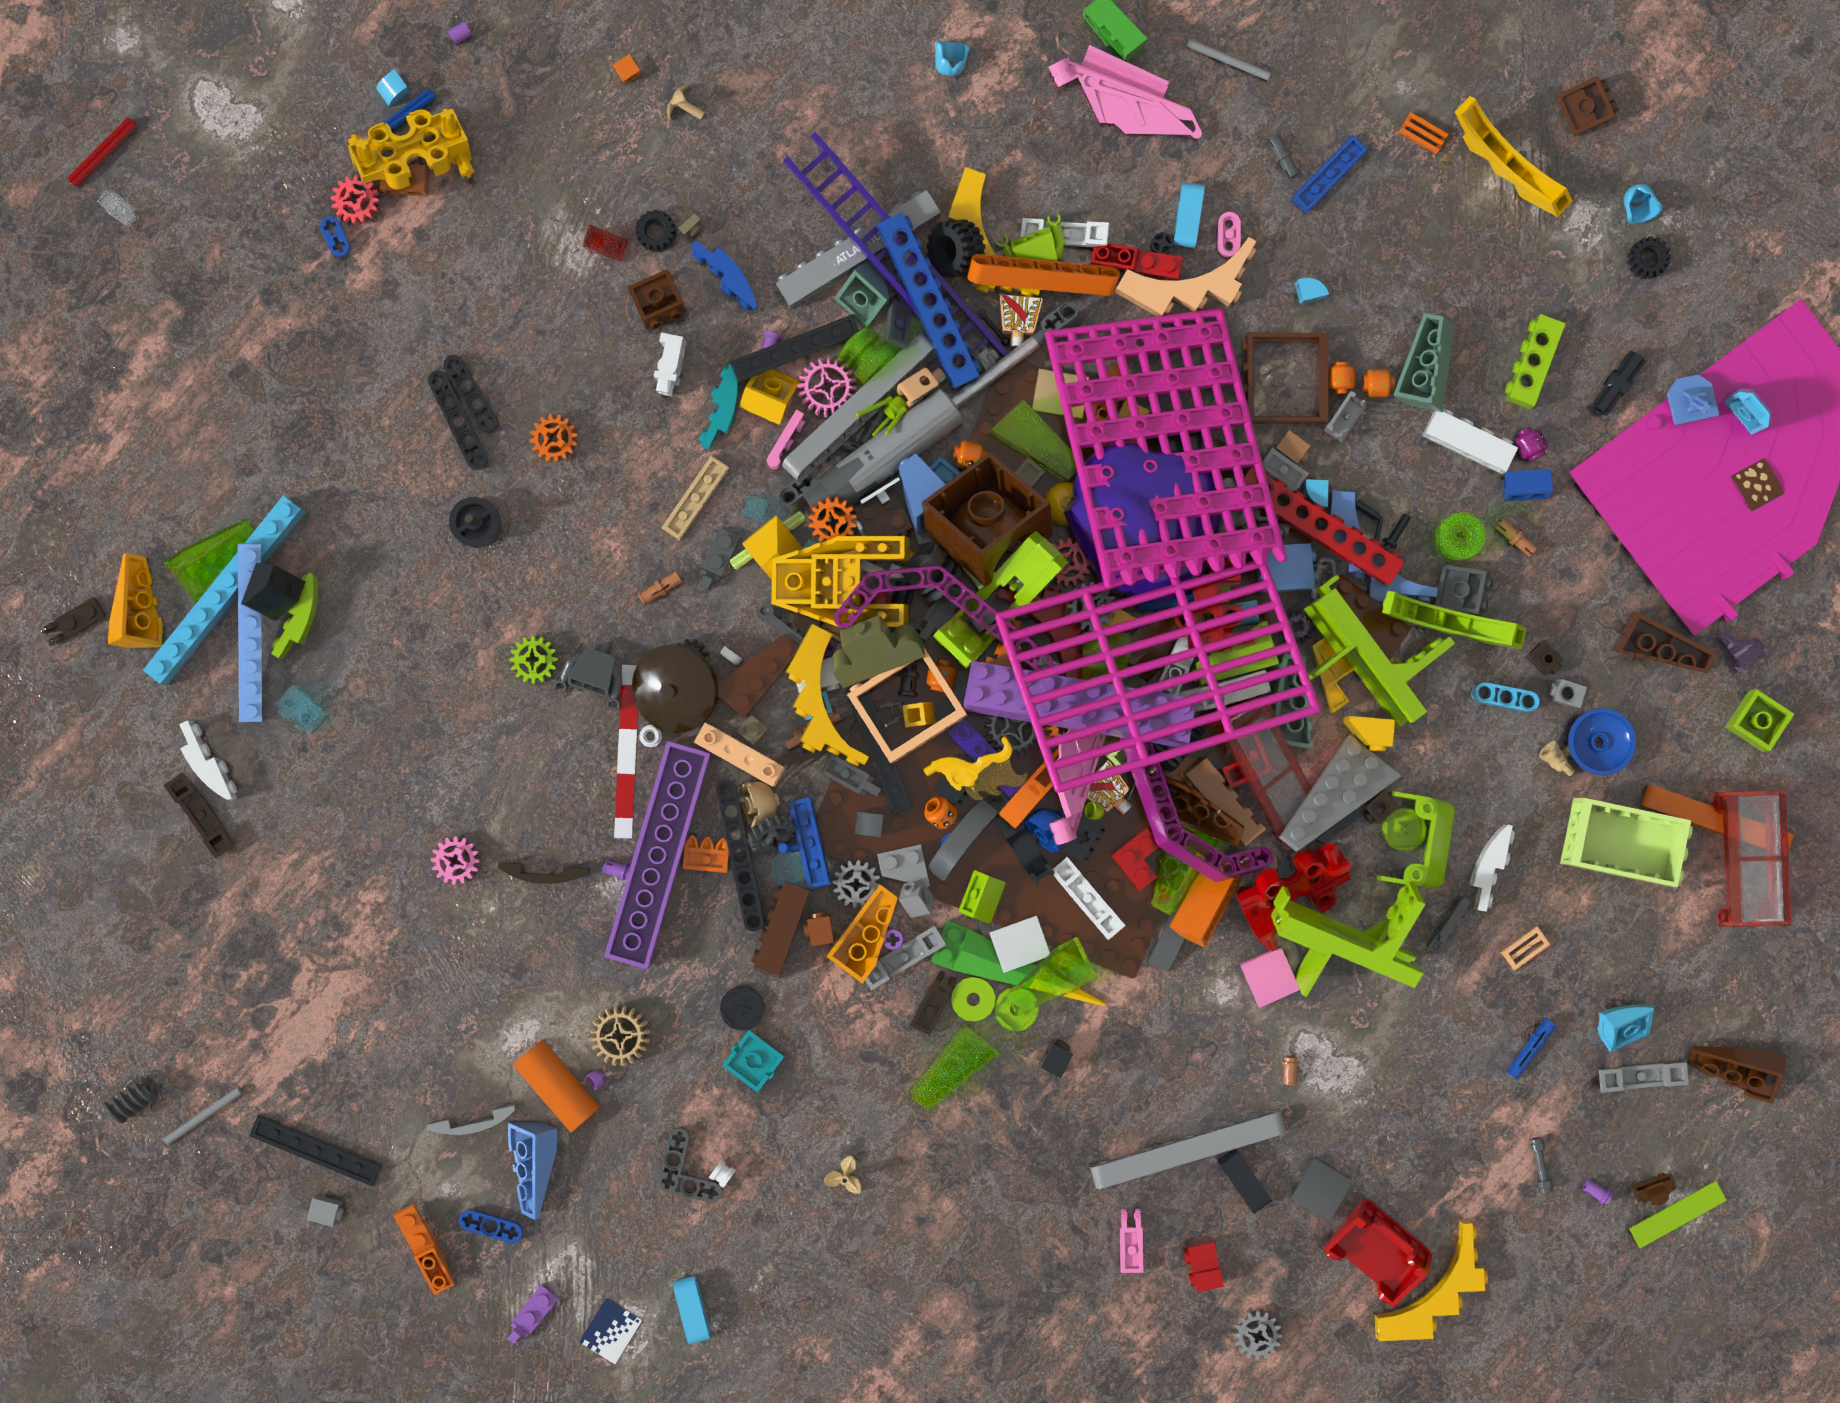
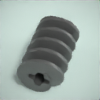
(131, 1102)

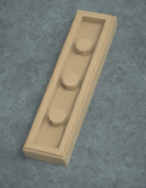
(695, 498)

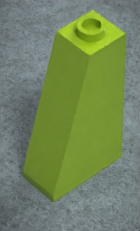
(1239, 651)

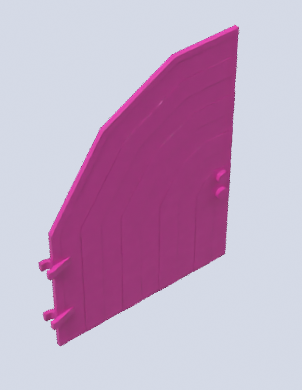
(1673, 488)

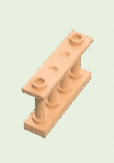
(739, 754)

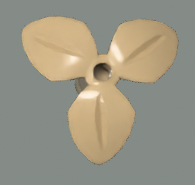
(679, 100)
(836, 1178)

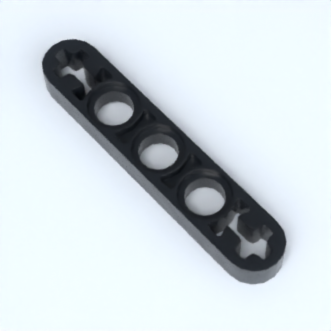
(450, 412)

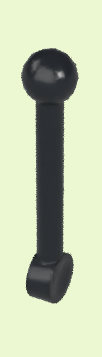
(981, 313)

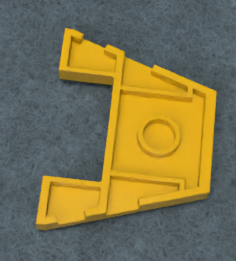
(1329, 678)

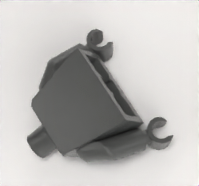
(593, 672)

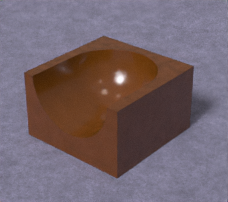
(984, 515)

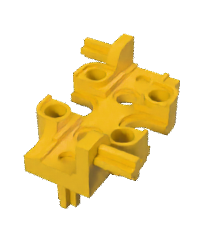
(449, 146)

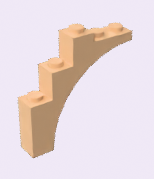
(1219, 284)

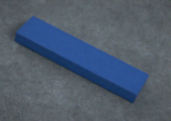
(1329, 174)

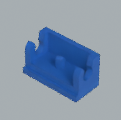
(1527, 485)

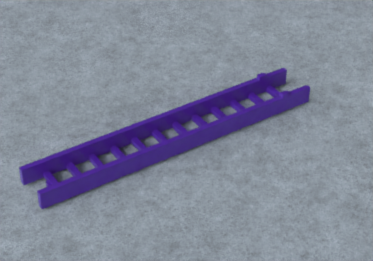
(860, 243)

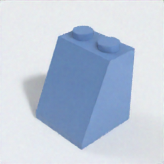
(917, 484)
(1295, 572)

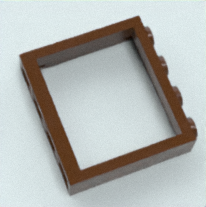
(1321, 341)

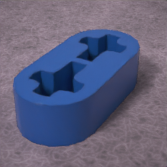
(330, 238)

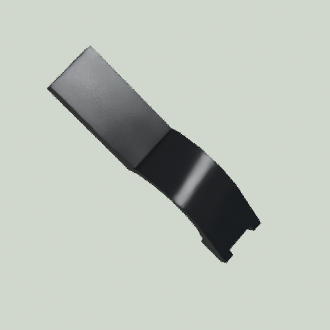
(1021, 842)
(1284, 866)

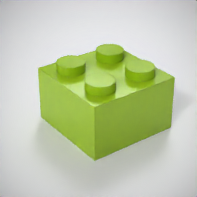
(1759, 720)

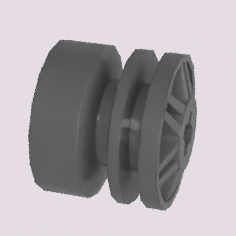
(927, 556)

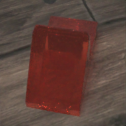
(604, 243)

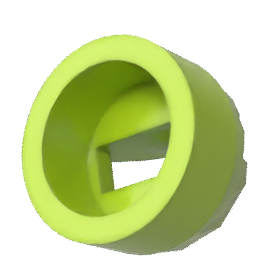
(1094, 811)

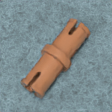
(1516, 537)
(660, 588)

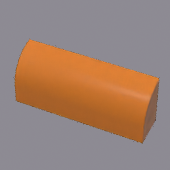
(1203, 908)
(556, 1085)

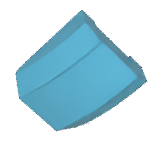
(1749, 409)
(1625, 1024)

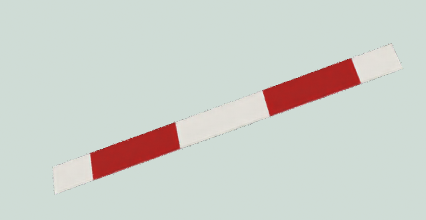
(626, 757)

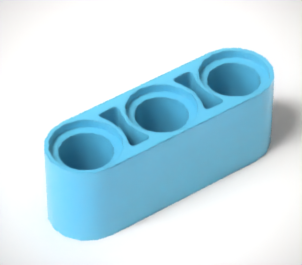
(1188, 214)
(1516, 697)
(691, 1310)

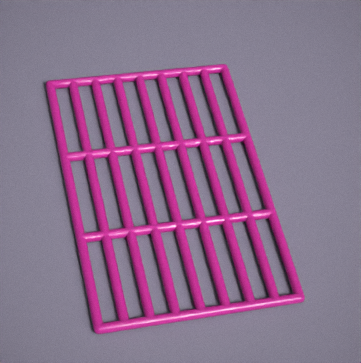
(1116, 675)

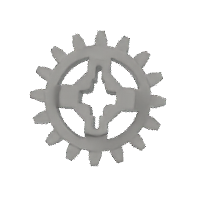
(846, 882)
(1253, 1344)

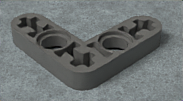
(680, 1178)

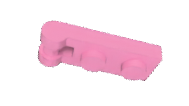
(785, 441)

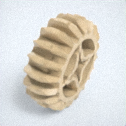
(600, 1038)

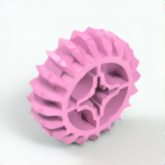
(823, 368)

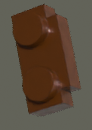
(1655, 1190)

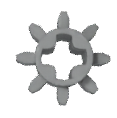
(985, 357)

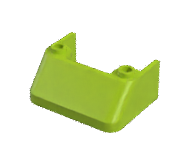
(1441, 817)

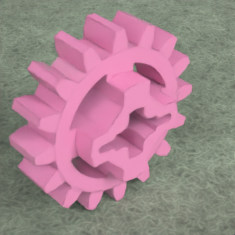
(451, 869)

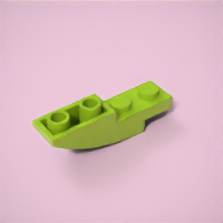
(299, 625)

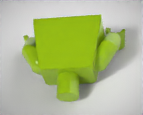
(1039, 245)

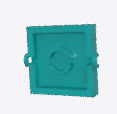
(753, 1060)

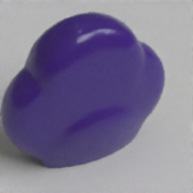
(1131, 491)

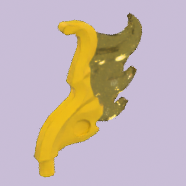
(981, 775)

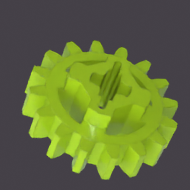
(543, 659)

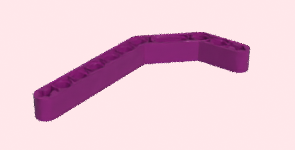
(942, 586)
(1181, 837)

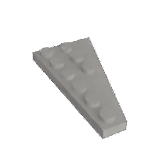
(1344, 785)

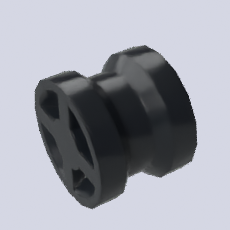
(1162, 239)

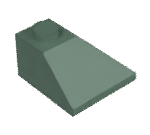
(864, 293)

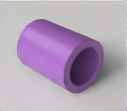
(459, 33)

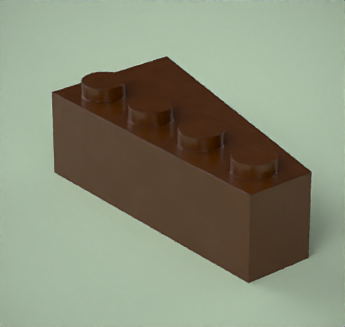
(1384, 629)
(1655, 642)
(755, 677)
(781, 929)

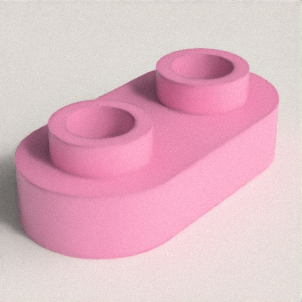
(1229, 235)

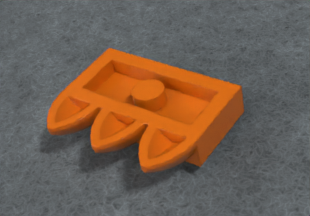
(706, 857)

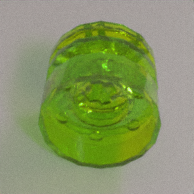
(865, 354)
(1452, 547)

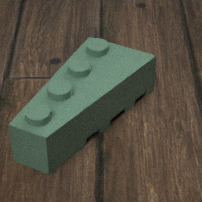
(1427, 365)
(1296, 732)

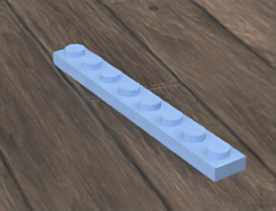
(249, 639)

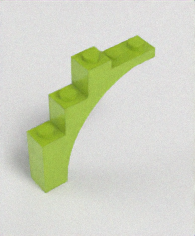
(1453, 623)

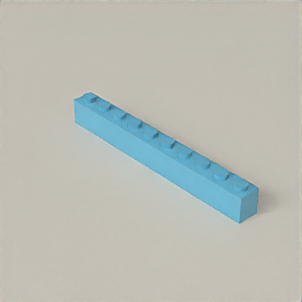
(220, 595)

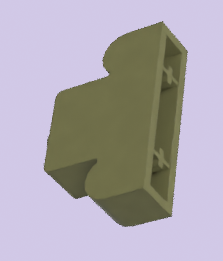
(873, 649)

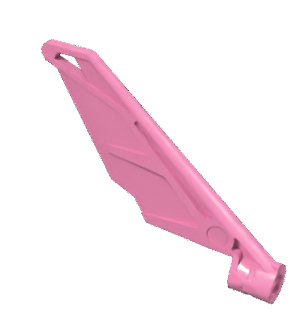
(1124, 104)
(1074, 799)

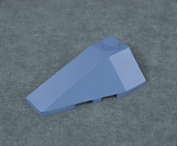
(534, 1155)

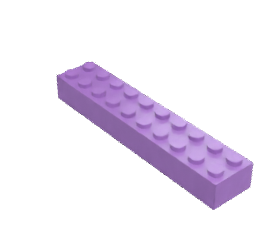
(996, 692)
(658, 855)

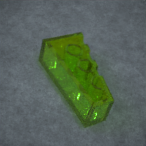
(1035, 439)
(953, 1066)

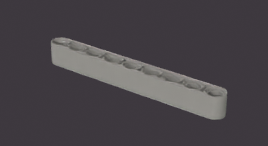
(844, 423)
(1188, 1149)

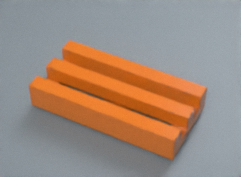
(1426, 125)

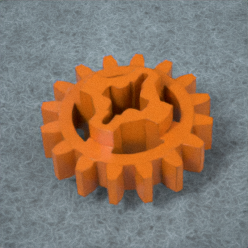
(547, 445)
(842, 518)

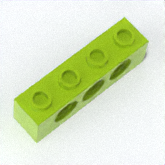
(1551, 331)

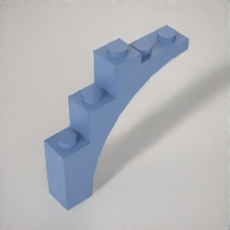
(1343, 505)

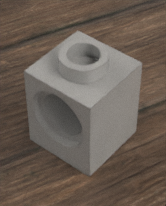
(1577, 693)
(916, 898)
(325, 1211)

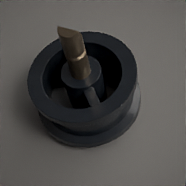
(475, 522)

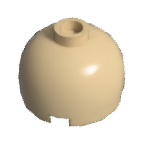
(759, 802)

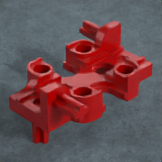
(1216, 610)
(1327, 865)

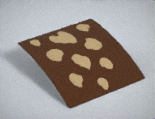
(1757, 484)

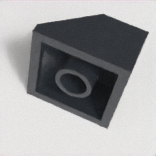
(272, 591)

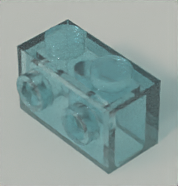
(302, 710)

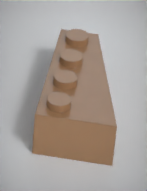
(1209, 783)

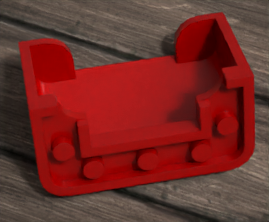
(1381, 1251)

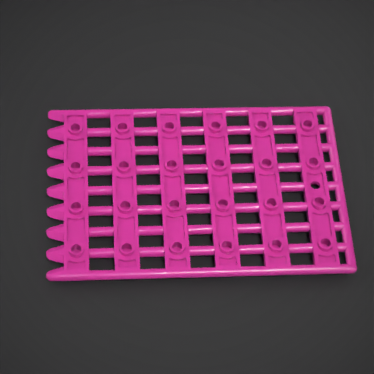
(1160, 425)

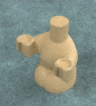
(1556, 758)

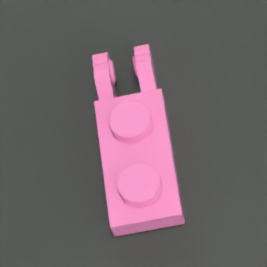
(1131, 1244)

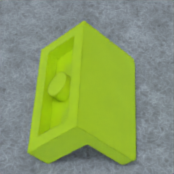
(982, 897)

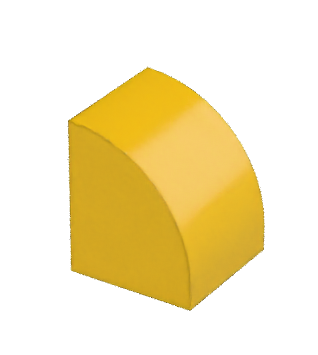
(919, 714)

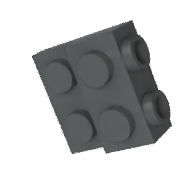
(1463, 590)

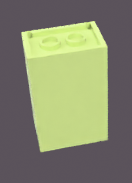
(1626, 842)

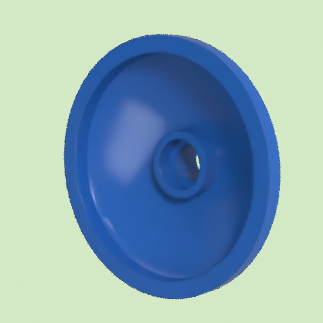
(1616, 738)

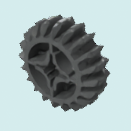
(996, 737)

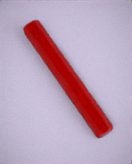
(101, 152)

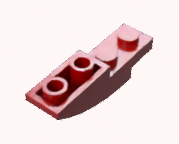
(1138, 261)

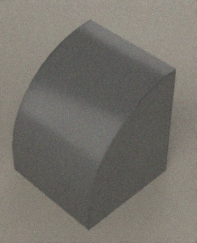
(869, 824)

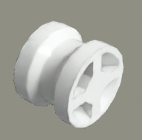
(722, 1173)

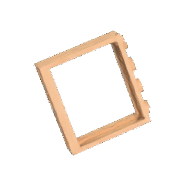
(925, 736)

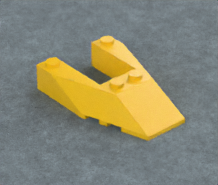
(825, 574)

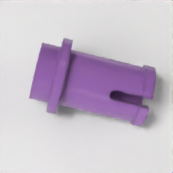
(616, 869)
(1597, 1191)

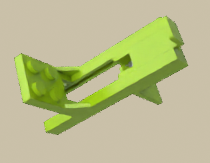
(1026, 572)
(1353, 641)
(1366, 948)

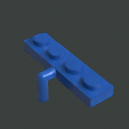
(808, 843)

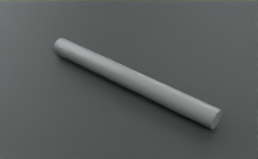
(1228, 59)
(196, 1120)

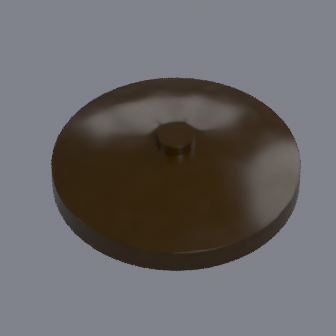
(675, 688)

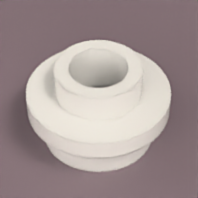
(643, 736)

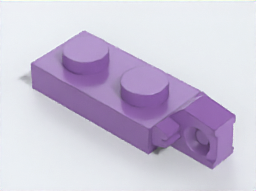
(532, 1313)

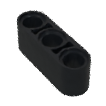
(1244, 1180)

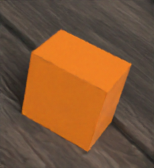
(626, 69)

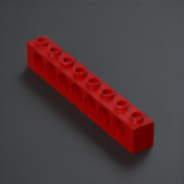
(1384, 574)

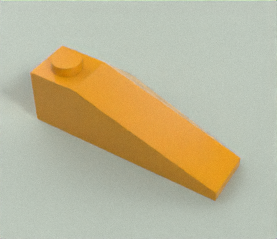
(134, 612)
(862, 940)

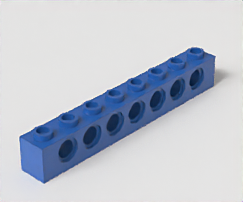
(936, 334)

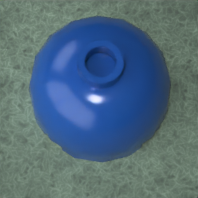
(1039, 824)

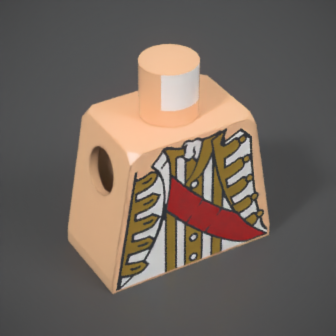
(1019, 317)
(919, 386)
(1110, 792)

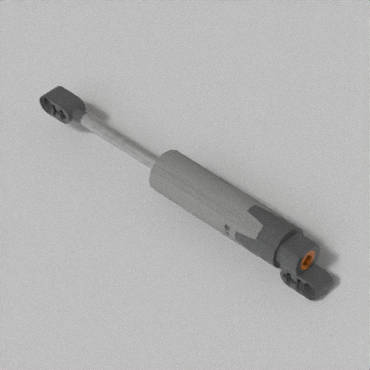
(913, 433)

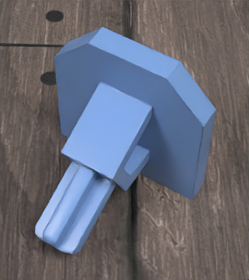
(1692, 400)

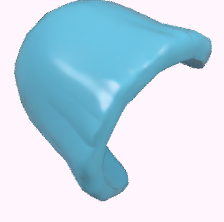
(950, 51)
(1649, 207)

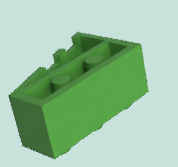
(1115, 29)

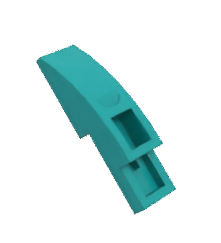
(726, 398)

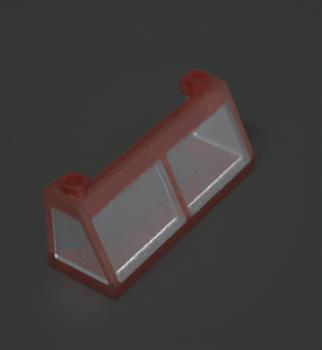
(1269, 769)
(1755, 858)

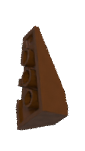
(1156, 651)
(1202, 814)
(1752, 1070)

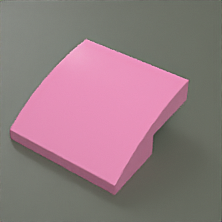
(1269, 977)

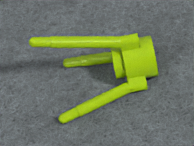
(894, 409)

